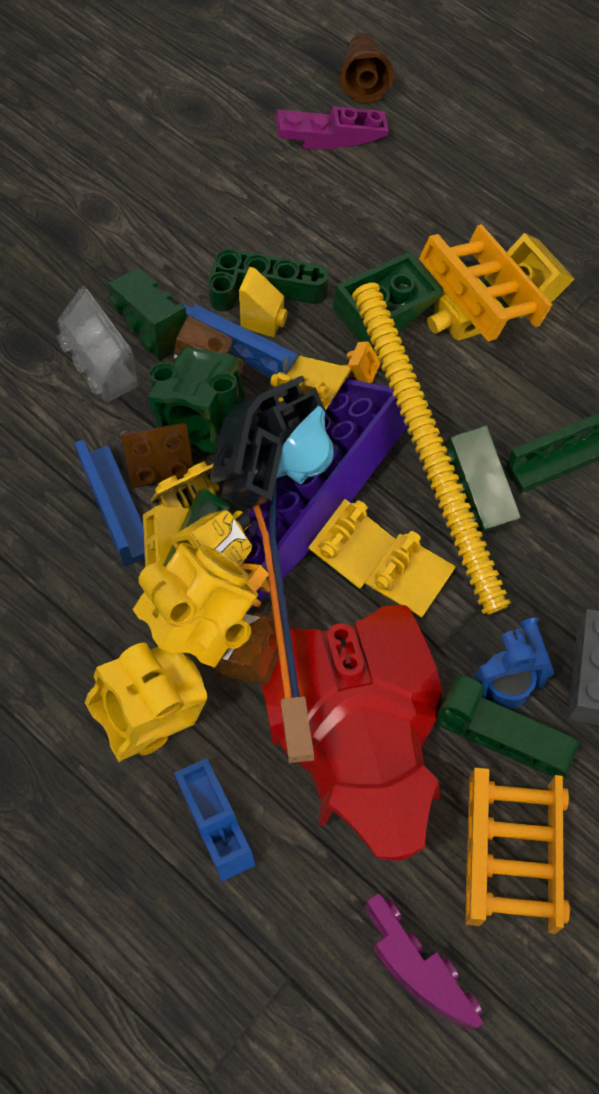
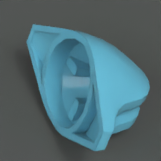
(307, 449)

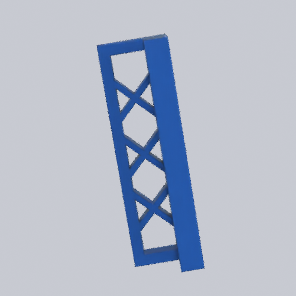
(247, 345)
(113, 502)

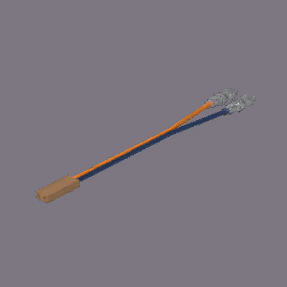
(293, 709)

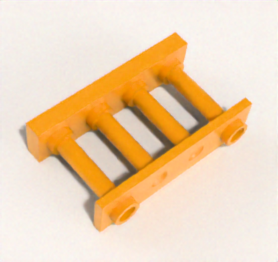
(469, 293)
(483, 865)

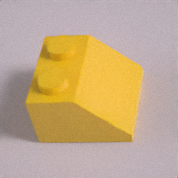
(539, 266)

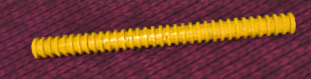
(430, 447)

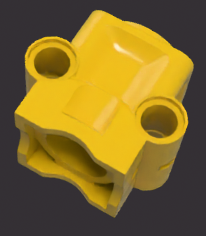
(196, 603)
(145, 698)

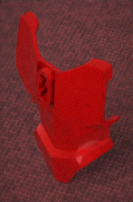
(367, 725)

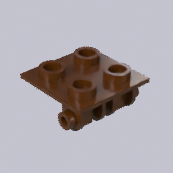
(157, 454)

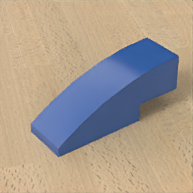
(215, 819)

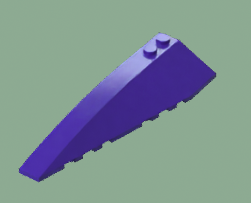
(363, 429)

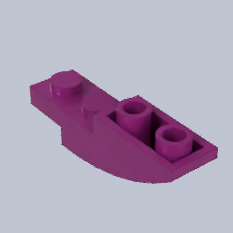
(340, 129)
(429, 980)

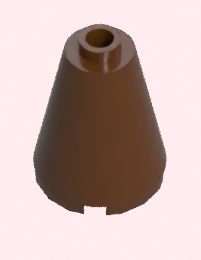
(365, 70)

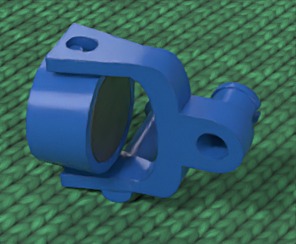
(514, 673)

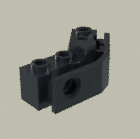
(258, 441)

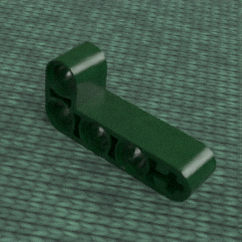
(292, 278)
(504, 730)

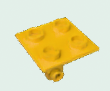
(319, 374)
(196, 477)
(352, 542)
(410, 574)

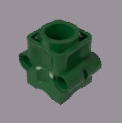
(198, 392)

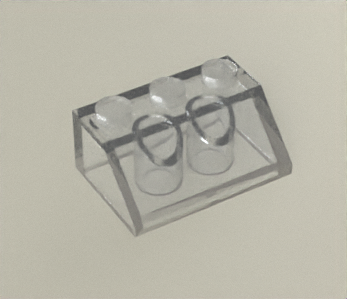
(96, 347)

